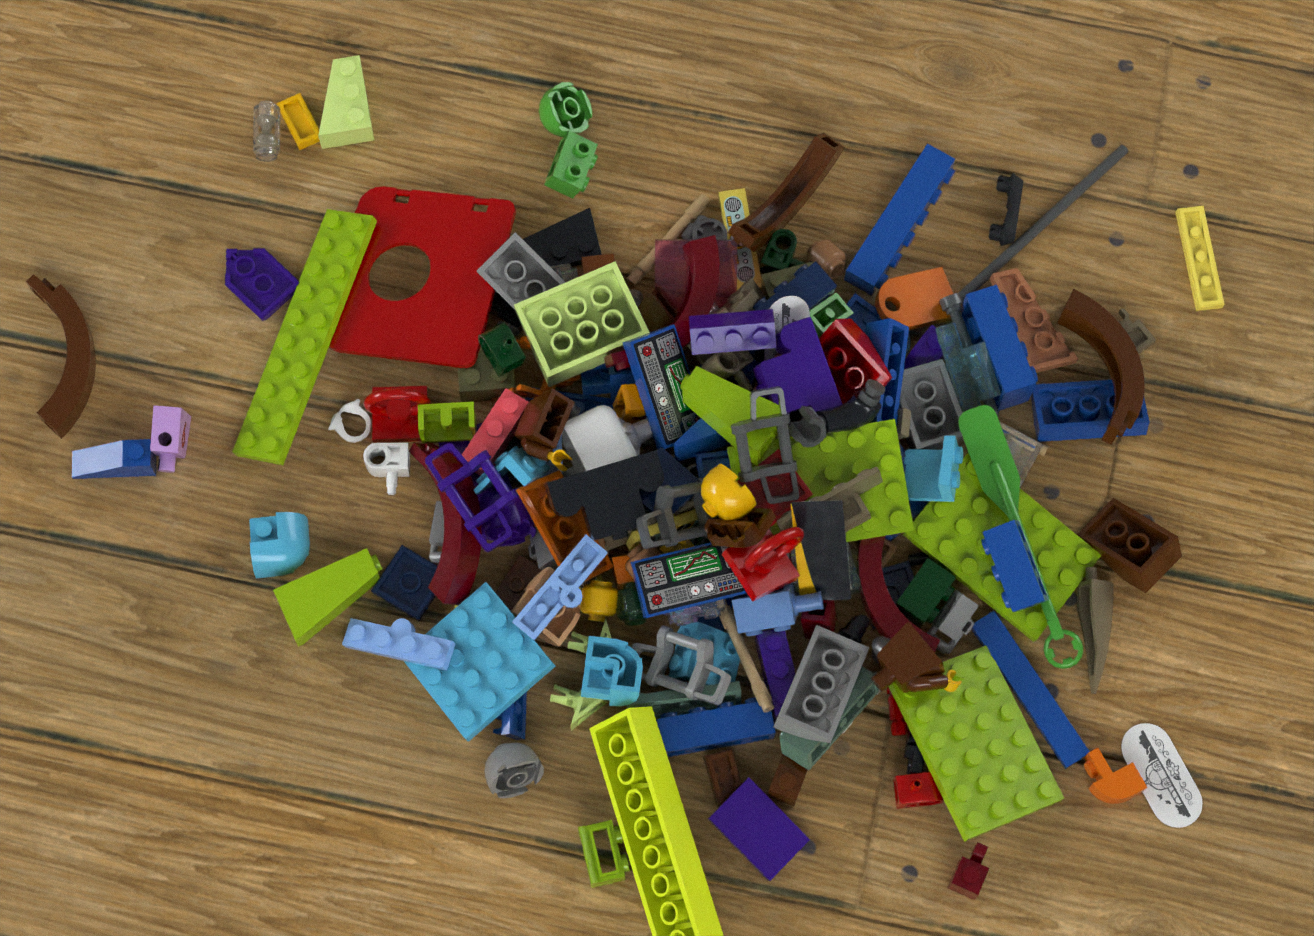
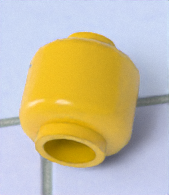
(599, 600)

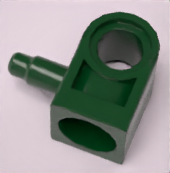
(778, 259)
(501, 349)

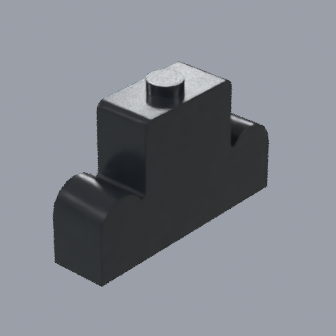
(608, 494)

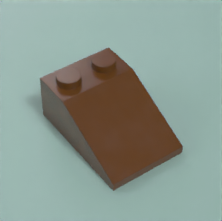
(1132, 544)

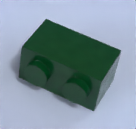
(925, 592)

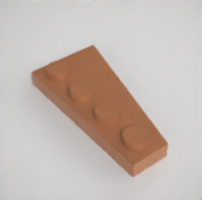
(1043, 342)

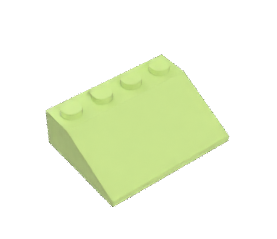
(580, 323)

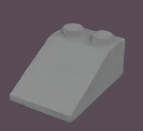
(932, 404)

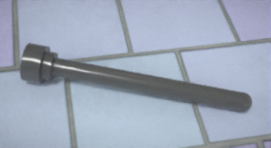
(952, 306)

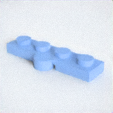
(560, 588)
(399, 643)

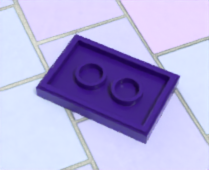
(758, 829)

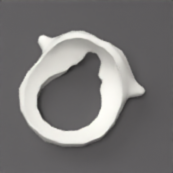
(354, 408)

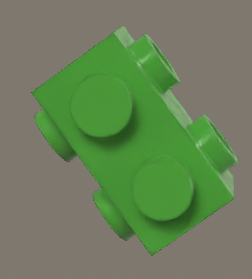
(571, 164)

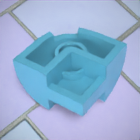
(278, 543)
(611, 671)

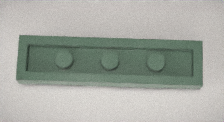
(675, 701)

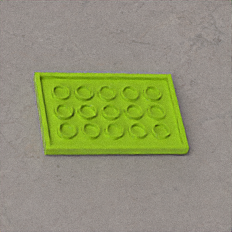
(841, 459)
(953, 536)
(979, 747)

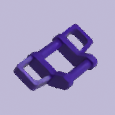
(448, 484)

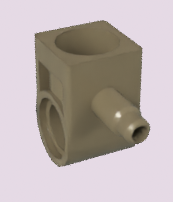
(730, 364)

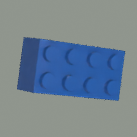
(990, 322)

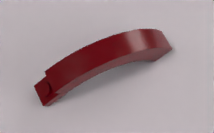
(700, 291)
(460, 548)
(875, 595)

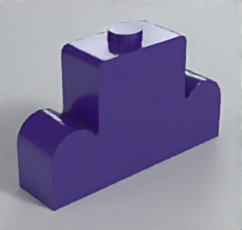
(799, 370)

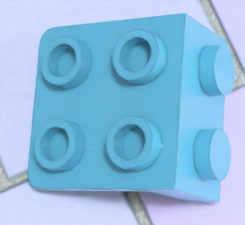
(520, 464)
(933, 473)
(724, 654)

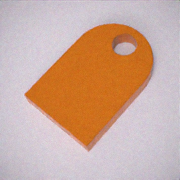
(915, 298)

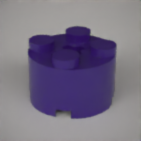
(515, 515)

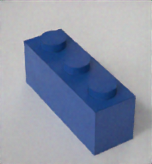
(1014, 566)

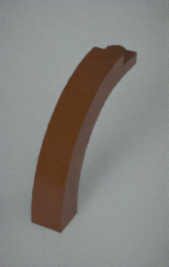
(790, 196)
(1118, 353)
(78, 377)

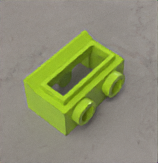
(447, 422)
(596, 876)

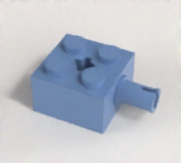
(773, 610)

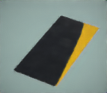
(823, 550)

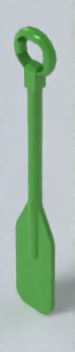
(1002, 485)

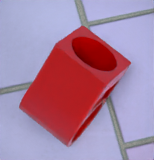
(916, 790)

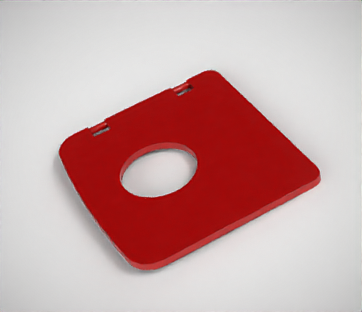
(454, 305)

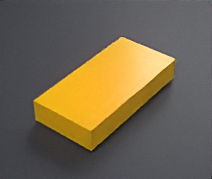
(299, 121)

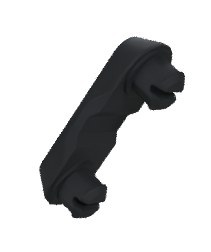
(1013, 187)

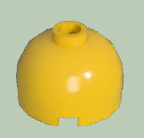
(724, 495)

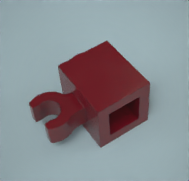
(824, 618)
(969, 873)

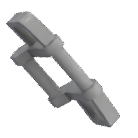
(665, 644)

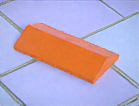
(558, 532)

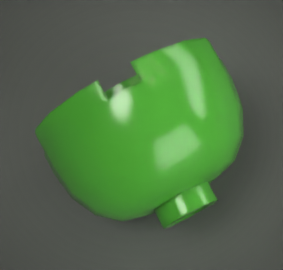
(565, 109)

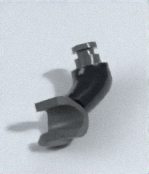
(854, 413)

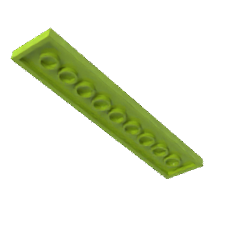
(304, 337)

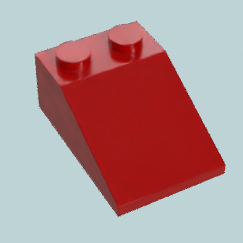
(852, 358)

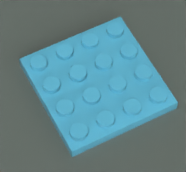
(488, 666)

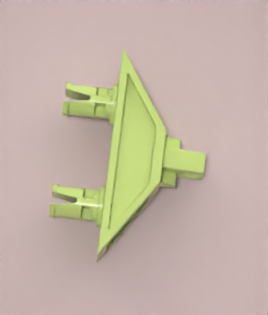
(582, 706)

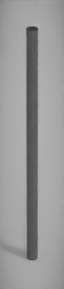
(1044, 221)

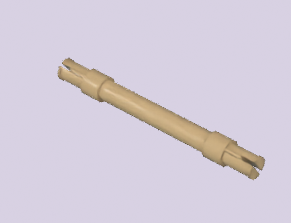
(690, 215)
(758, 686)

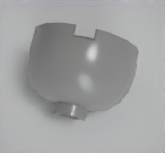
(512, 768)

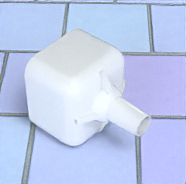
(601, 439)

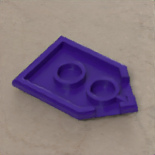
(259, 280)

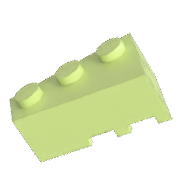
(346, 106)

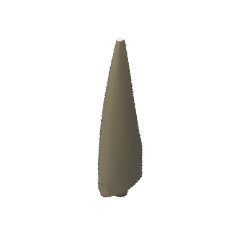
(1095, 615)

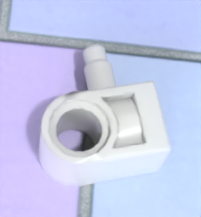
(395, 463)

